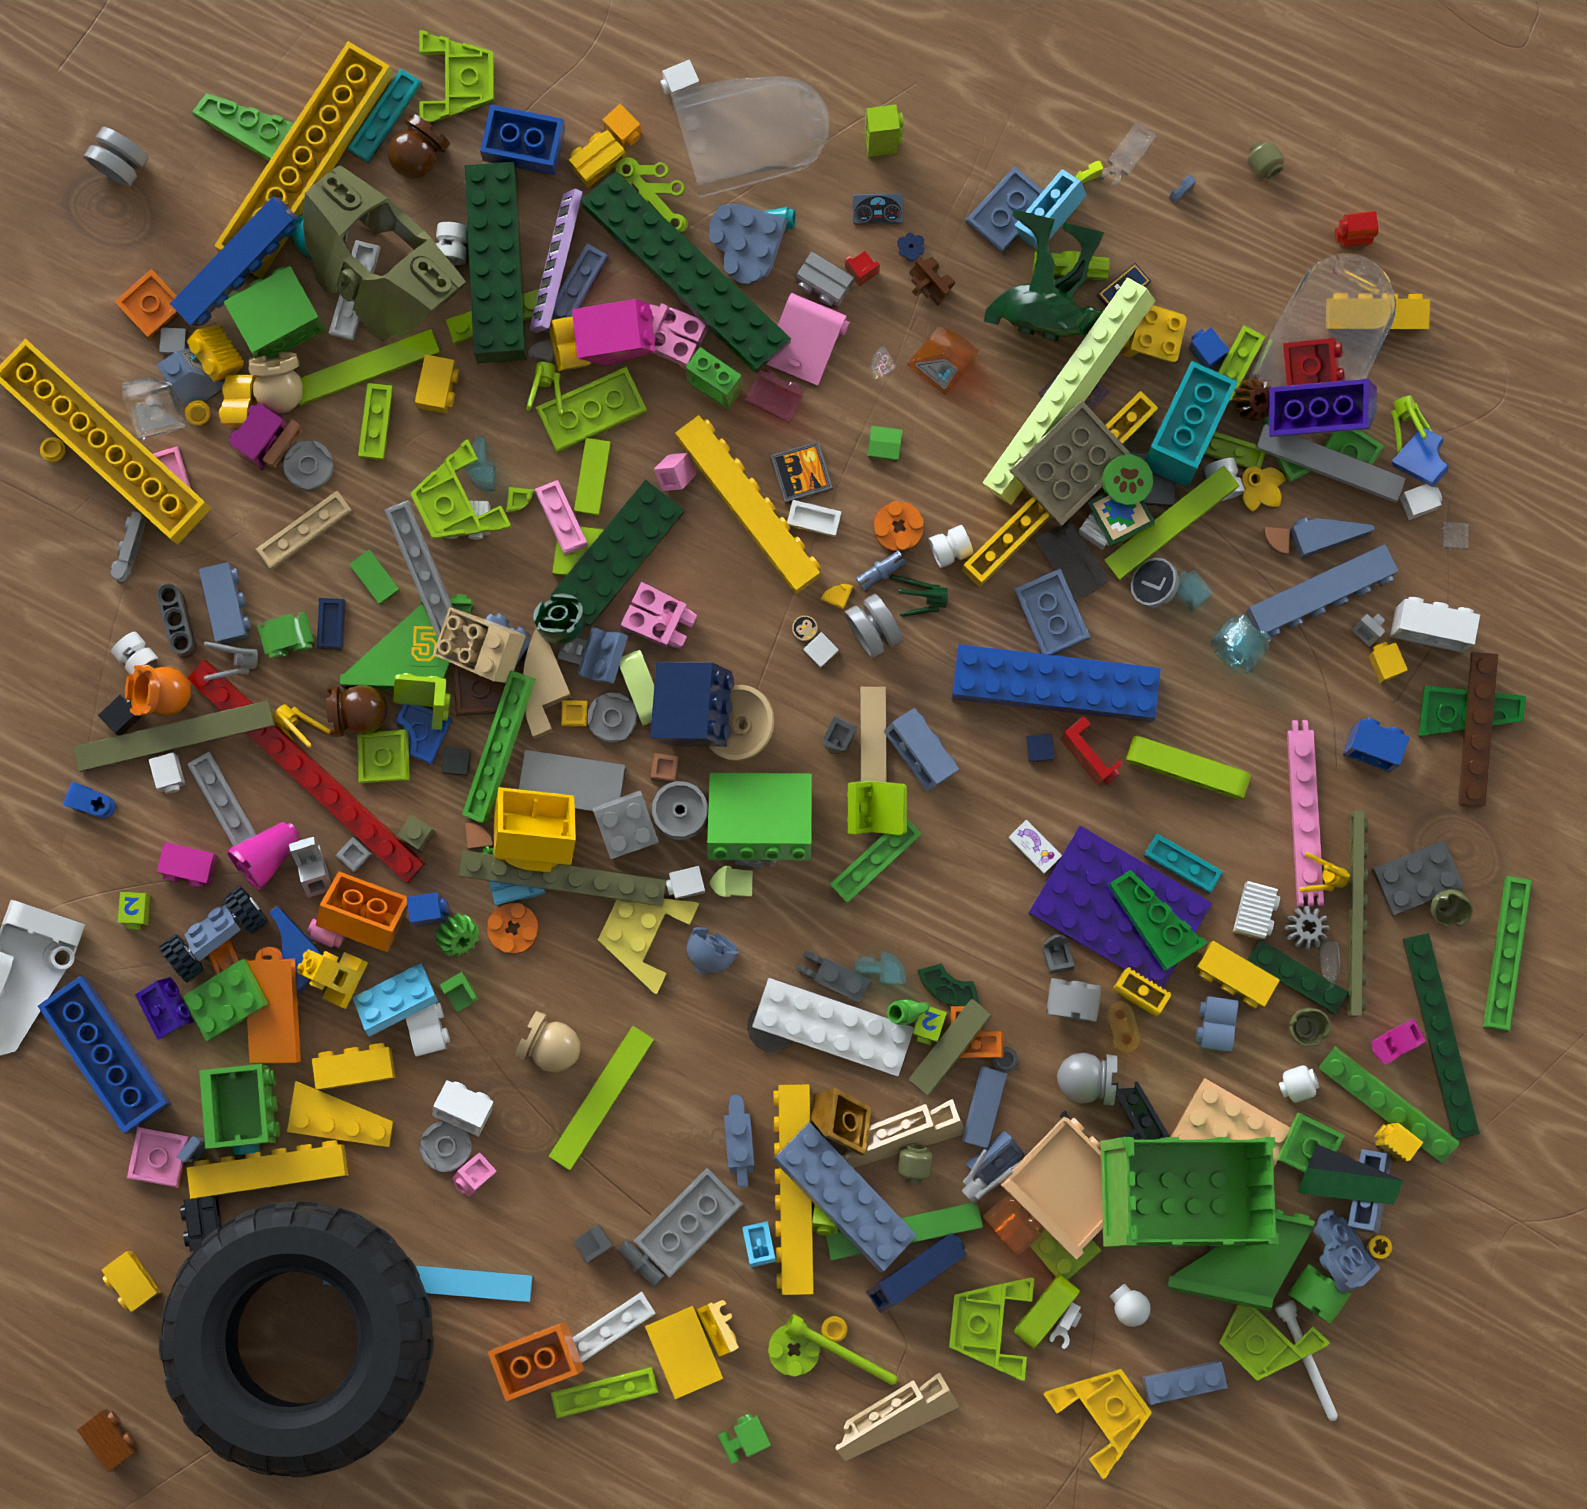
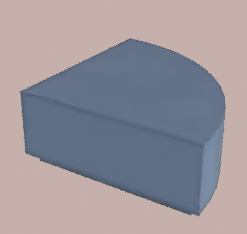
(1187, 185)

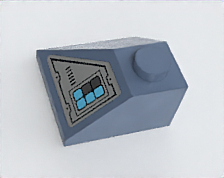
(188, 377)

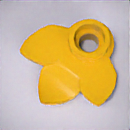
(1264, 490)

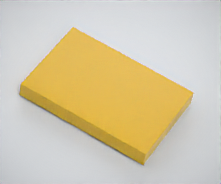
(684, 1352)

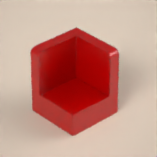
(862, 268)

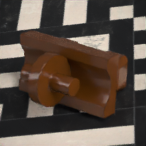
(928, 281)

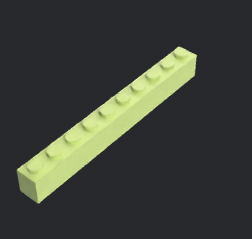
(1074, 381)

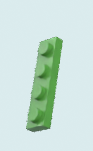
(873, 862)

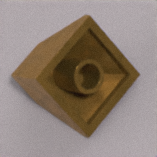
(842, 1119)

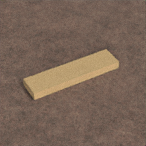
(304, 530)
(872, 733)

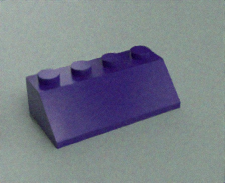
(1322, 407)

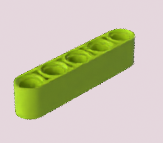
(1188, 767)

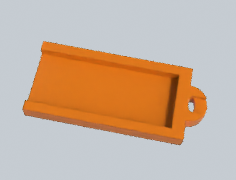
(275, 1028)

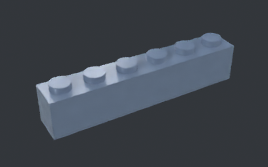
(1323, 591)

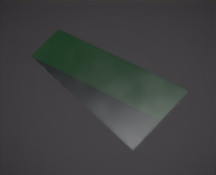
(1345, 1178)

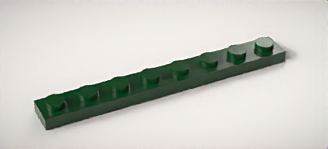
(1441, 1036)

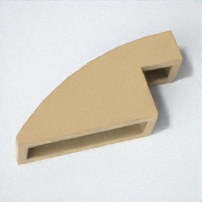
(549, 684)

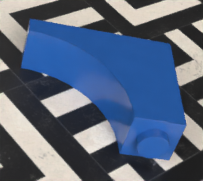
(293, 944)

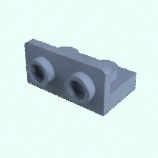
(602, 656)

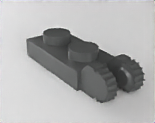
(836, 977)

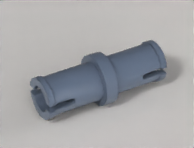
(881, 570)

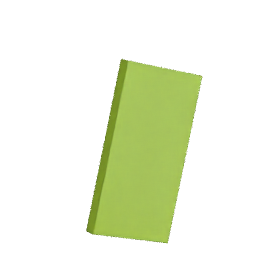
(592, 409)

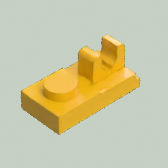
(718, 1331)

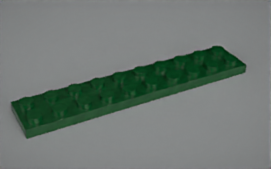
(685, 272)

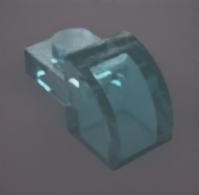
(483, 472)
(889, 968)

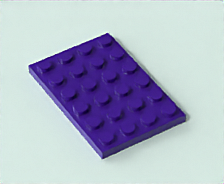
(1086, 910)

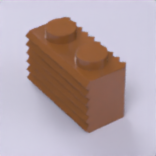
(108, 1440)

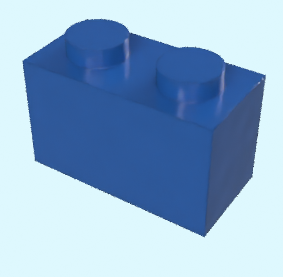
(427, 909)

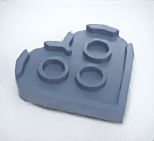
(748, 240)
(1344, 1253)

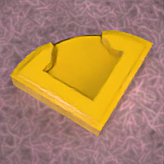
(837, 595)

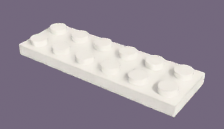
(832, 1027)

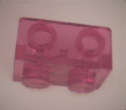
(774, 395)

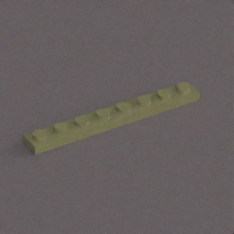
(565, 879)
(1356, 924)

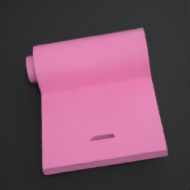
(812, 336)

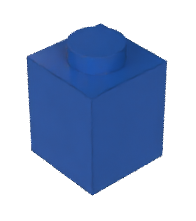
(1208, 348)

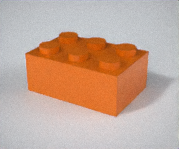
(362, 911)
(535, 1361)

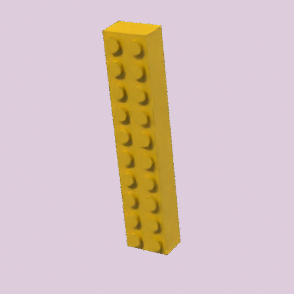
(315, 139)
(102, 442)

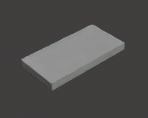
(586, 779)
(688, 1222)

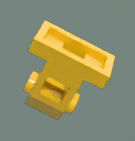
(338, 977)

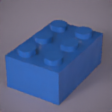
(523, 138)

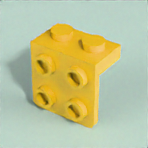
(1157, 335)

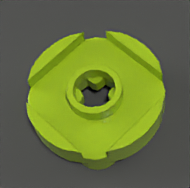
(794, 1364)

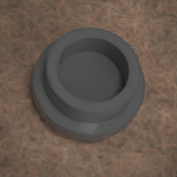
(1007, 1063)

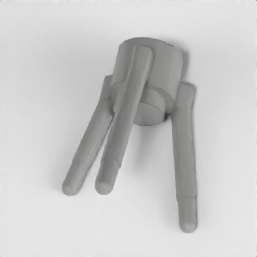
(243, 657)
(978, 1189)

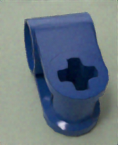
(86, 800)

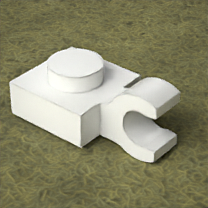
(1069, 1318)

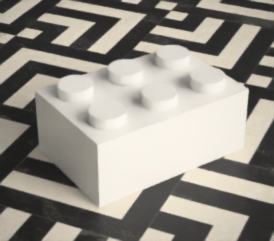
(1435, 624)

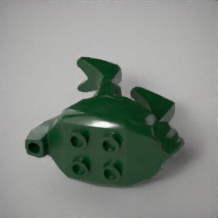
(1046, 303)

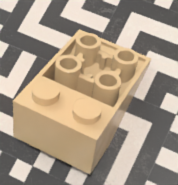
(479, 645)

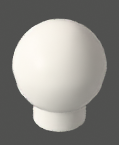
(1130, 1306)

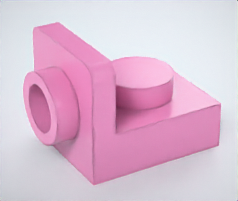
(473, 1175)

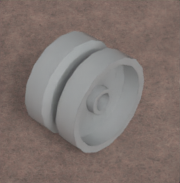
(116, 156)
(874, 625)
(687, 824)

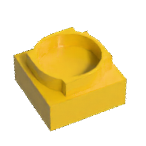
(534, 829)

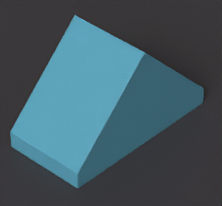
(759, 1244)

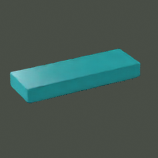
(1183, 863)

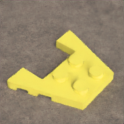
(632, 930)

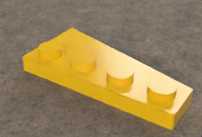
(333, 1118)

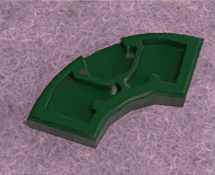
(947, 988)

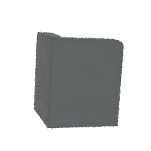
(593, 1243)

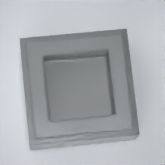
(172, 340)
(353, 855)

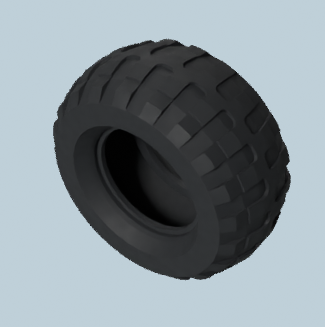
(204, 1357)

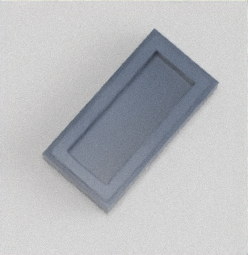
(192, 1149)

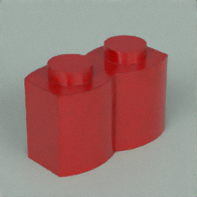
(1357, 229)

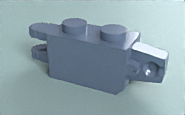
(739, 1140)

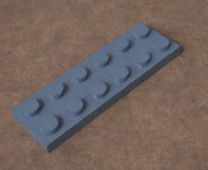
(844, 1197)

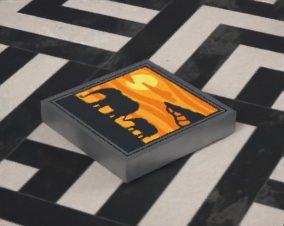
(801, 472)

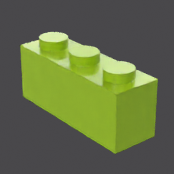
(883, 130)

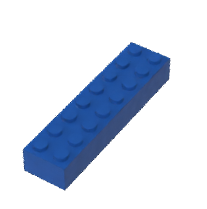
(1056, 683)

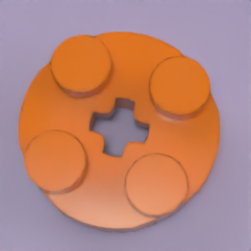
(898, 512)
(499, 922)

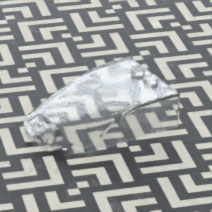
(750, 130)
(1335, 299)

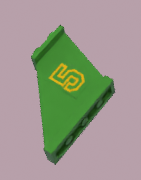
(404, 650)

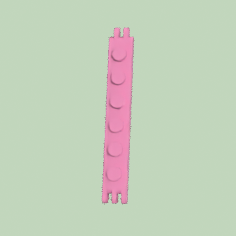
(1304, 811)

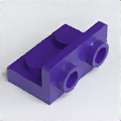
(164, 1007)

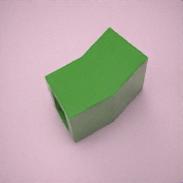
(884, 443)

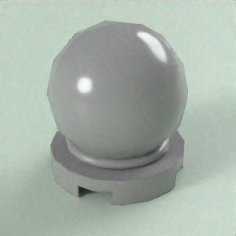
(1086, 1078)

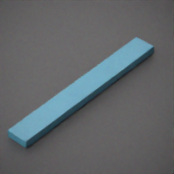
(475, 1283)

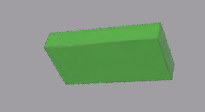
(374, 577)

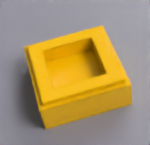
(574, 713)

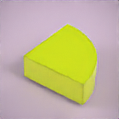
(1095, 171)

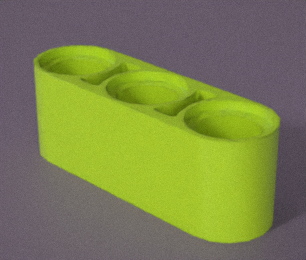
(1046, 1311)

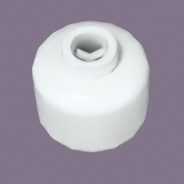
(1299, 1084)

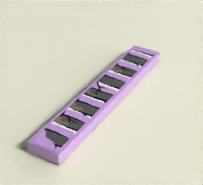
(556, 261)

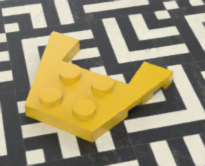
(1112, 1405)

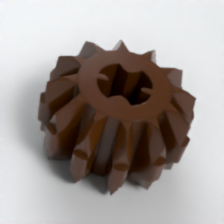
(1252, 399)

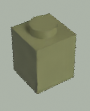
(416, 833)

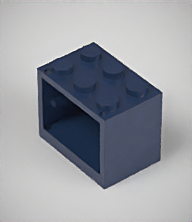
(691, 704)

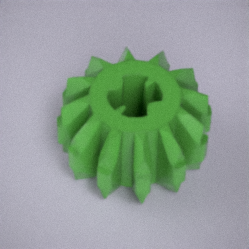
(457, 935)

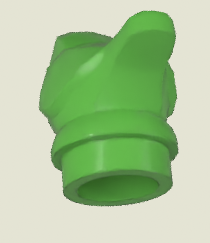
(906, 1011)

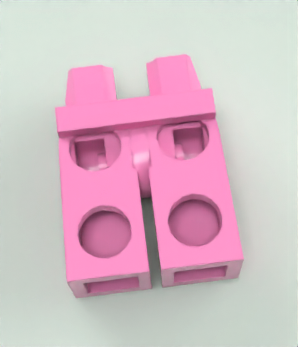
(676, 334)
(663, 622)

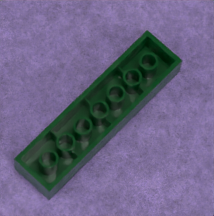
(495, 262)

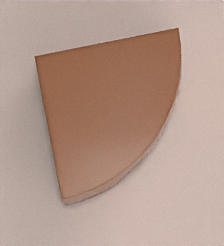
(1278, 539)
(477, 836)

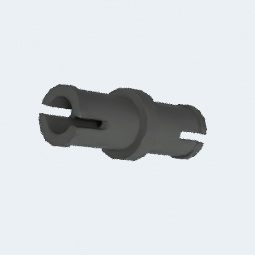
(640, 1262)

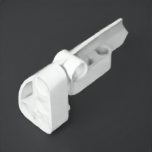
(29, 967)

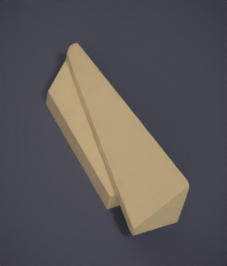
(911, 1127)
(896, 1415)

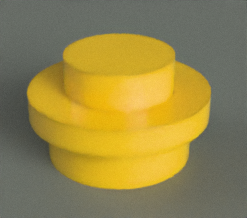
(197, 412)
(52, 449)
(834, 1329)

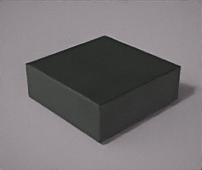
(456, 761)

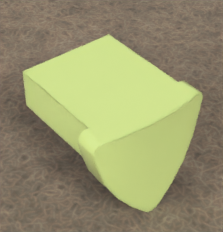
(732, 882)

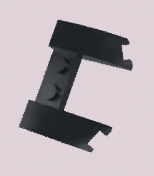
(1139, 1113)

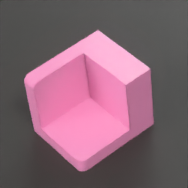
(675, 471)

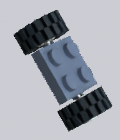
(212, 933)

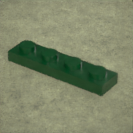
(1297, 977)

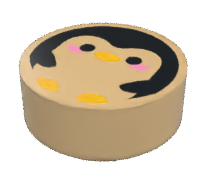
(804, 628)

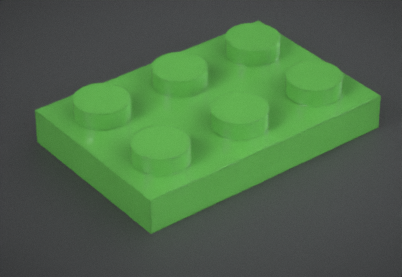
(225, 1000)

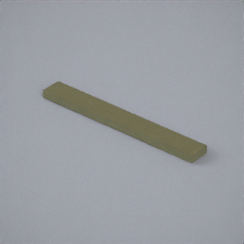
(174, 736)

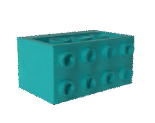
(1190, 424)

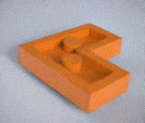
(985, 1045)

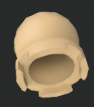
(276, 382)
(550, 1045)

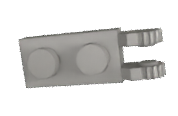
(129, 547)

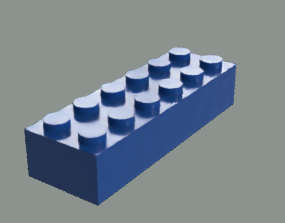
(104, 1055)

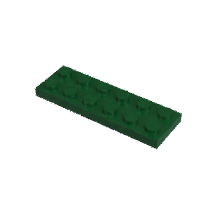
(620, 550)

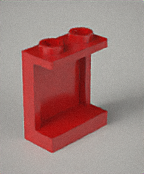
(1085, 755)

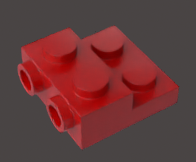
(1313, 361)

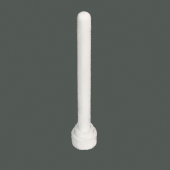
(1287, 1312)

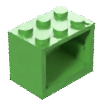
(274, 314)
(239, 1106)

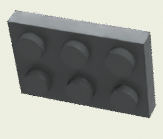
(1417, 877)

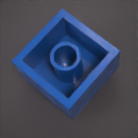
(1376, 744)

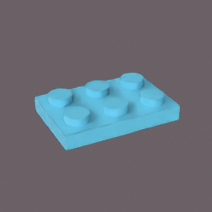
(395, 999)

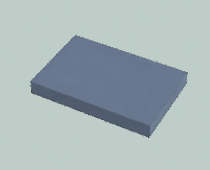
(994, 214)
(1052, 613)

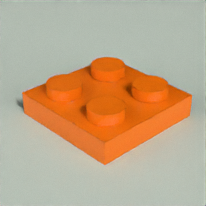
(148, 304)

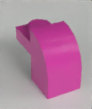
(1397, 1041)

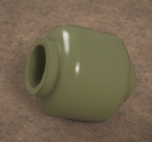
(1265, 160)
(915, 1163)

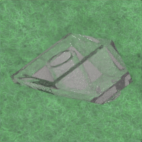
(152, 407)

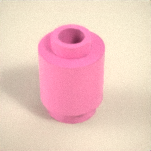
(324, 936)

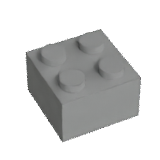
(625, 824)

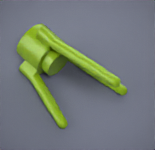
(543, 377)
(1408, 409)

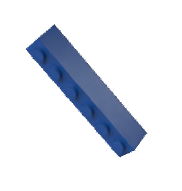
(235, 262)

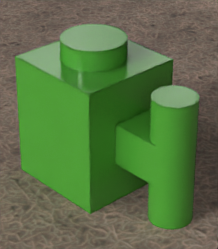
(750, 1437)

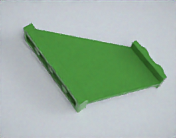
(1246, 1273)

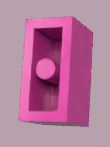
(187, 864)

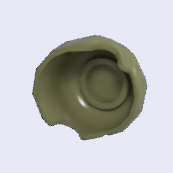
(1451, 908)
(1309, 1027)

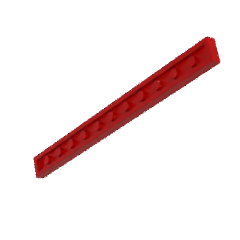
(314, 778)

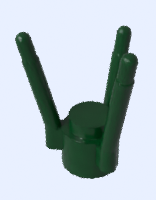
(935, 595)

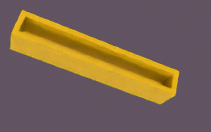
(267, 1171)

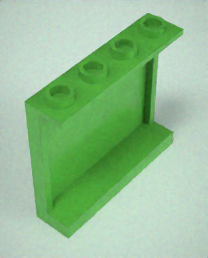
(759, 816)

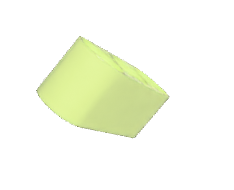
(639, 684)

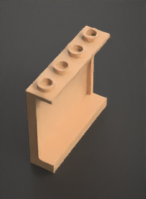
(1062, 1185)

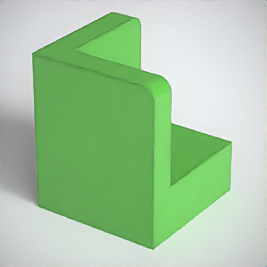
(459, 992)

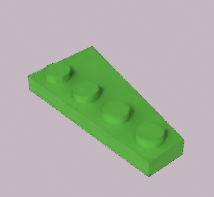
(245, 126)

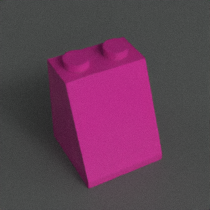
(613, 332)

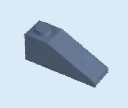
(1323, 534)

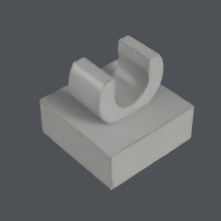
(1369, 629)
(572, 651)

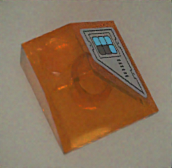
(943, 359)

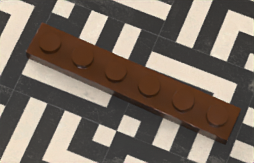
(1478, 728)

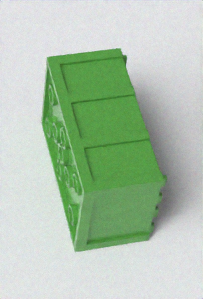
(1188, 1192)

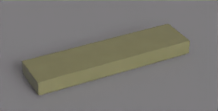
(950, 1047)

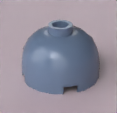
(710, 952)

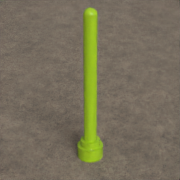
(796, 1327)

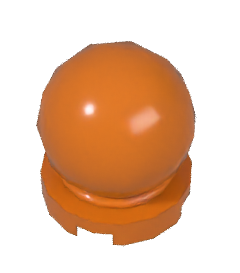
(157, 690)

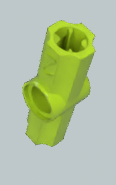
(1097, 269)

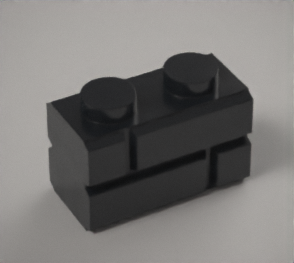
(201, 1217)

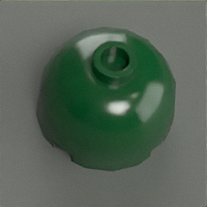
(560, 619)

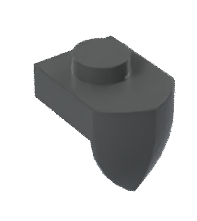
(839, 736)
(1057, 954)

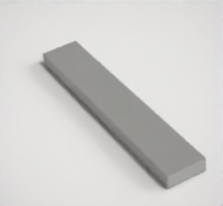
(1332, 464)
(420, 563)

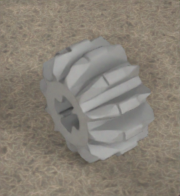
(1307, 918)

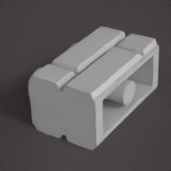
(824, 280)

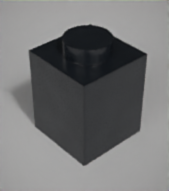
(118, 715)

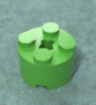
(286, 634)
(1318, 1294)

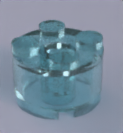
(1240, 643)

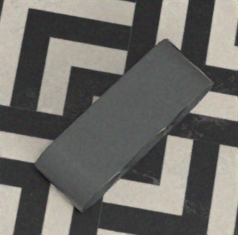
(168, 611)

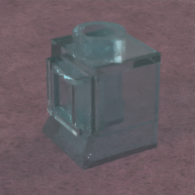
(1193, 589)

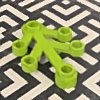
(649, 190)

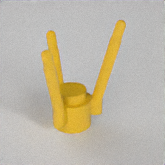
(287, 720)
(1332, 875)

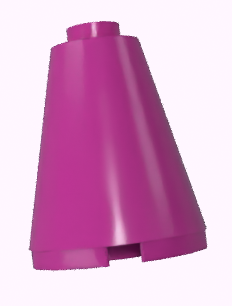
(263, 853)

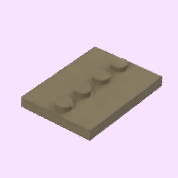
(1068, 463)

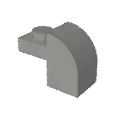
(311, 866)

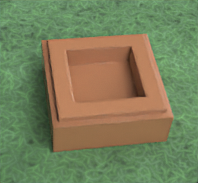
(664, 767)

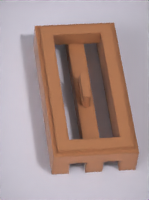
(282, 444)

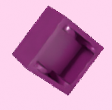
(257, 435)

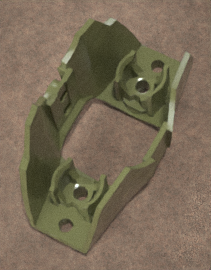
(383, 303)

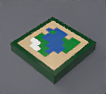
(1117, 520)

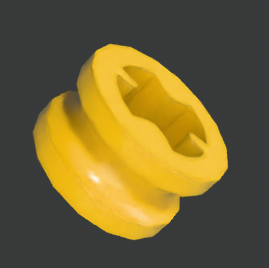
(1387, 1249)

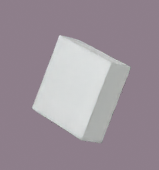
(821, 650)

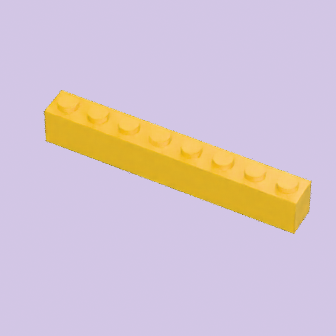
(748, 505)
(795, 1205)

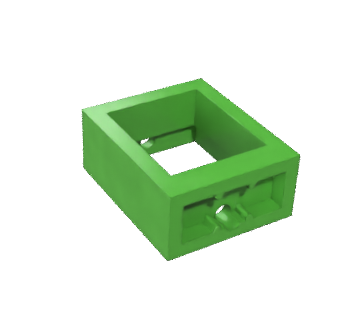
(719, 384)

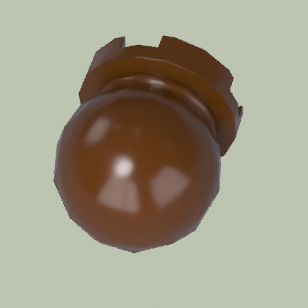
(414, 150)
(357, 709)

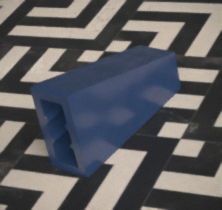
(916, 1272)

